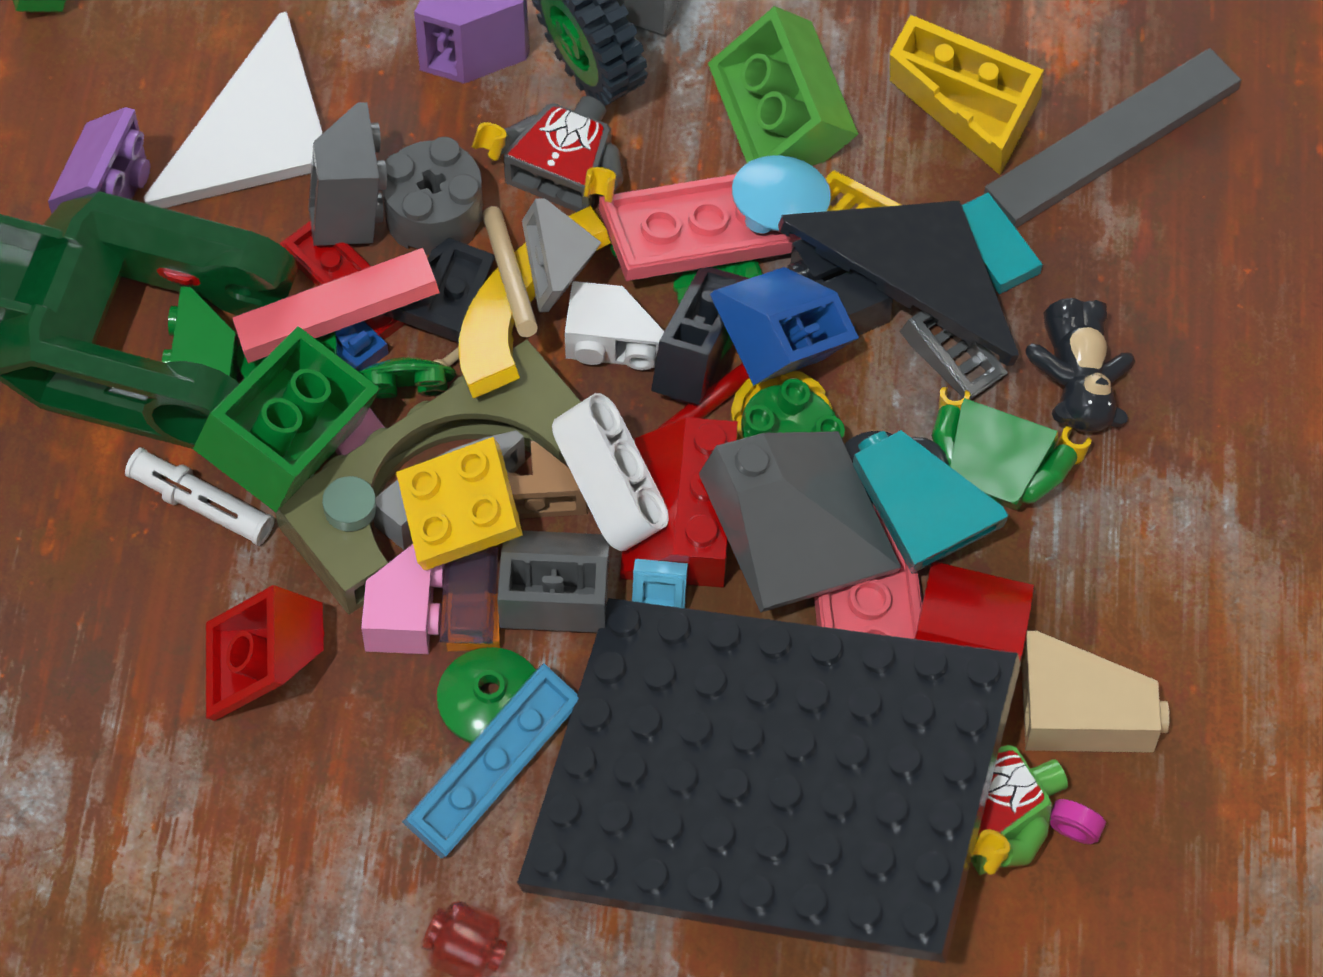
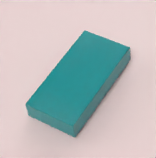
(1000, 244)

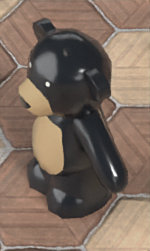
(1079, 365)

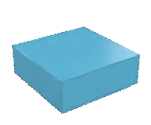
(660, 582)

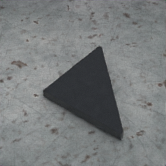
(917, 258)

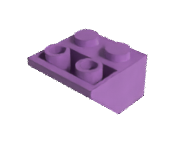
(470, 36)
(105, 160)

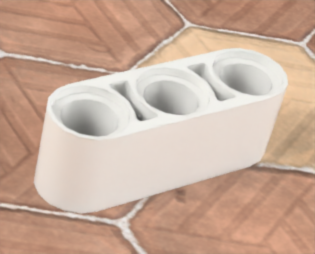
(610, 472)

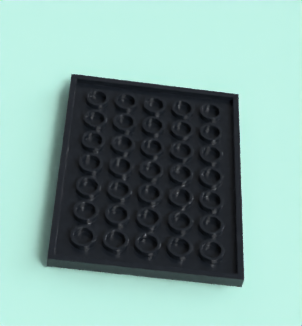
(774, 777)

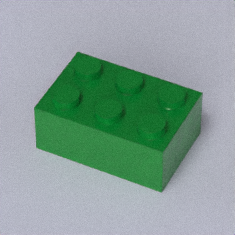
(286, 418)

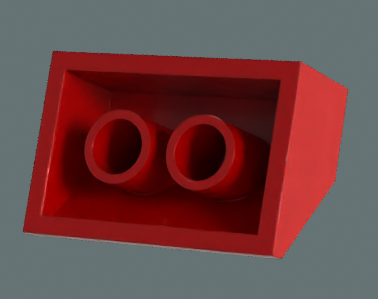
(693, 530)

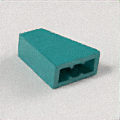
(923, 499)

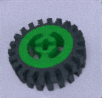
(595, 45)

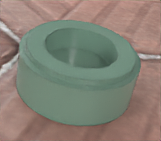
(349, 503)

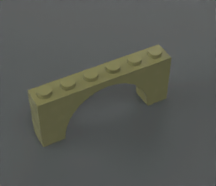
(351, 557)

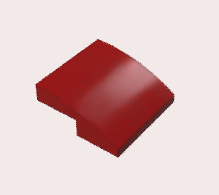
(974, 609)

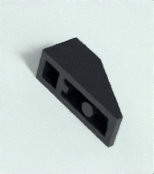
(693, 340)

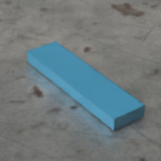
(491, 761)

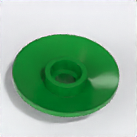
(459, 696)

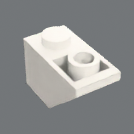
(609, 327)

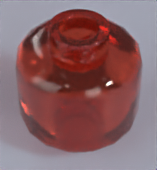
(464, 941)

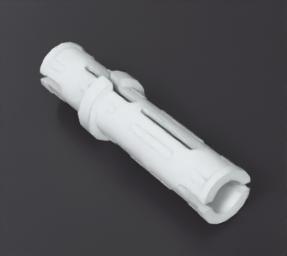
(149, 471)

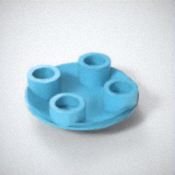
(776, 188)

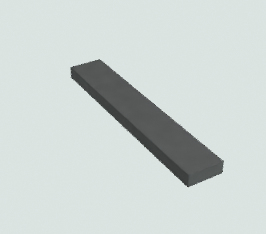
(1113, 137)

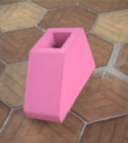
(401, 607)

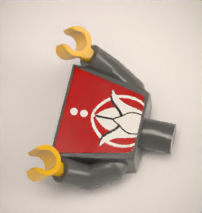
(558, 154)

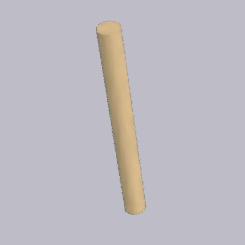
(510, 272)

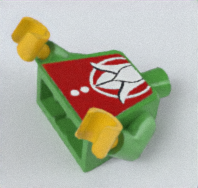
(1016, 811)

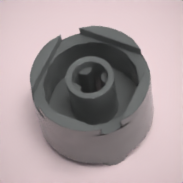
(432, 194)

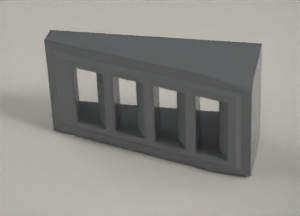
(929, 347)

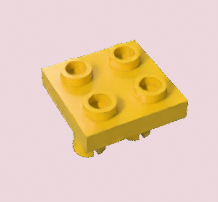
(459, 503)

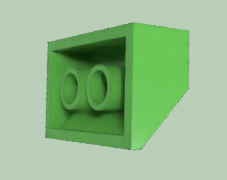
(782, 91)

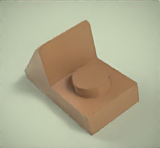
(549, 489)

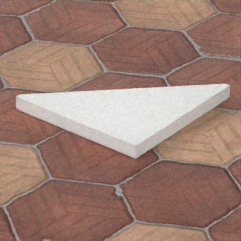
(252, 132)

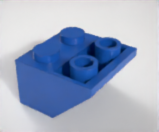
(782, 322)

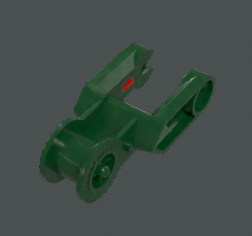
(61, 285)

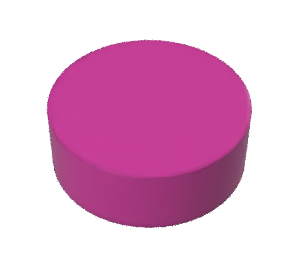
(1076, 821)

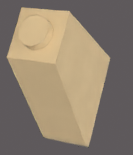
(1086, 701)

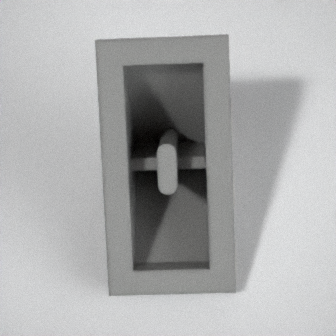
(555, 250)

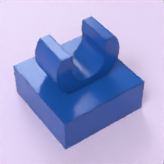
(360, 346)

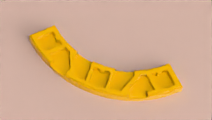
(488, 324)

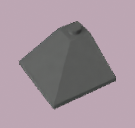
(796, 515)

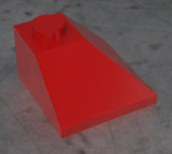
(259, 647)

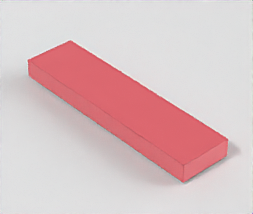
(337, 303)

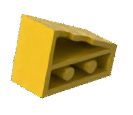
(967, 88)

